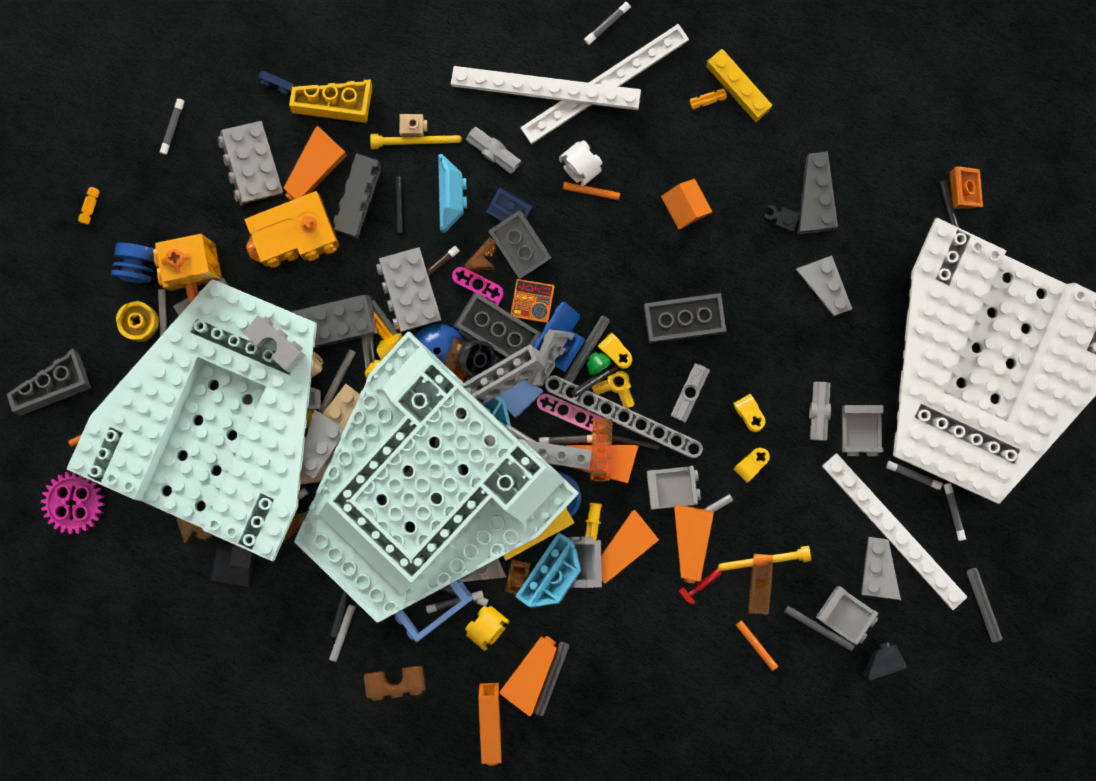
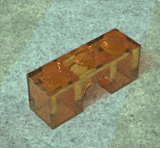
(601, 449)
(378, 686)

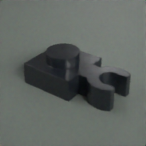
(785, 218)

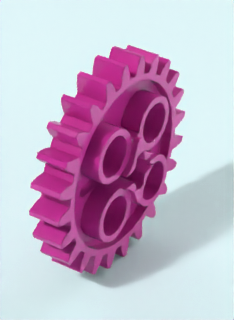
(55, 502)

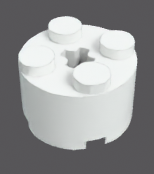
(581, 163)

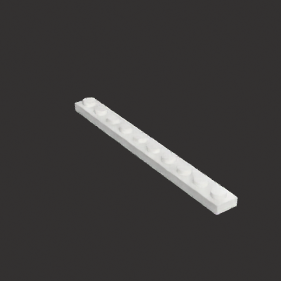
(614, 76)
(546, 88)
(894, 531)

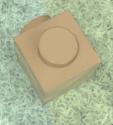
(412, 125)

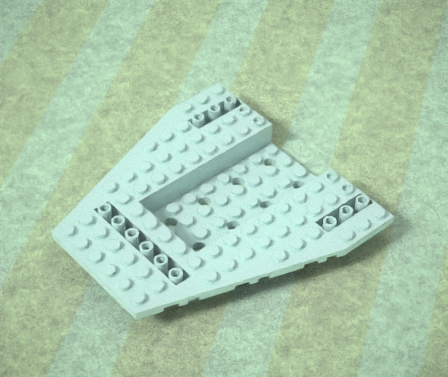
(151, 416)
(482, 514)

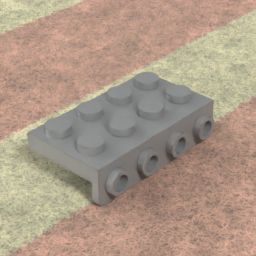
(249, 162)
(408, 290)

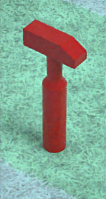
(699, 586)

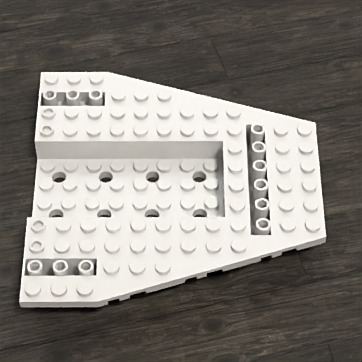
(1053, 374)

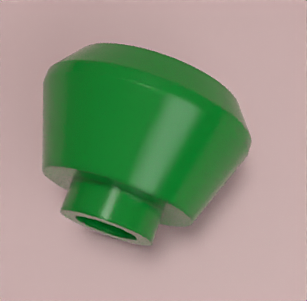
(597, 363)

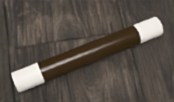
(443, 260)

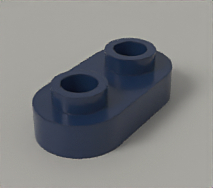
(267, 80)

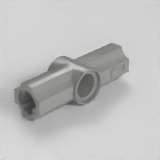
(493, 150)
(695, 381)
(820, 411)

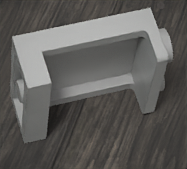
(862, 429)
(673, 487)
(590, 562)
(847, 615)

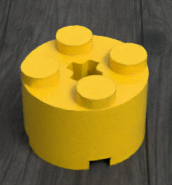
(129, 328)
(486, 627)

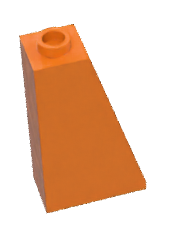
(314, 165)
(621, 461)
(693, 534)
(627, 545)
(527, 680)
(490, 723)

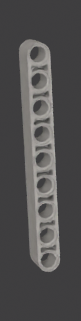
(633, 417)

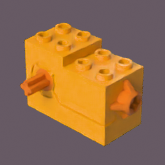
(291, 230)
(187, 263)

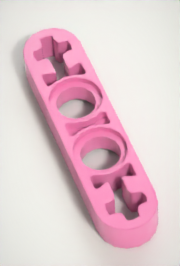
(570, 416)

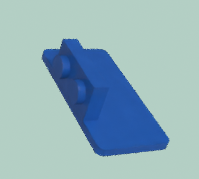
(565, 320)

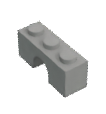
(287, 353)

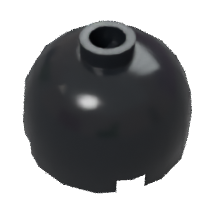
(476, 357)

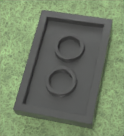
(520, 244)

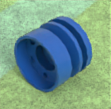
(133, 262)

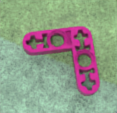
(496, 300)

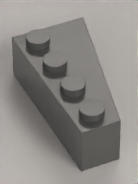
(357, 196)
(817, 198)
(50, 385)

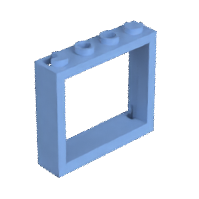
(413, 633)

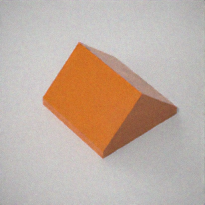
(966, 188)
(686, 203)

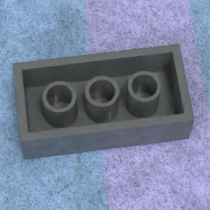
(684, 318)
(341, 320)
(494, 325)

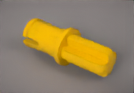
(593, 520)

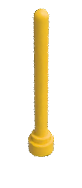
(377, 141)
(801, 554)

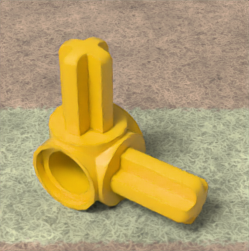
(610, 384)

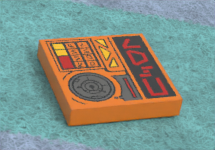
(532, 301)

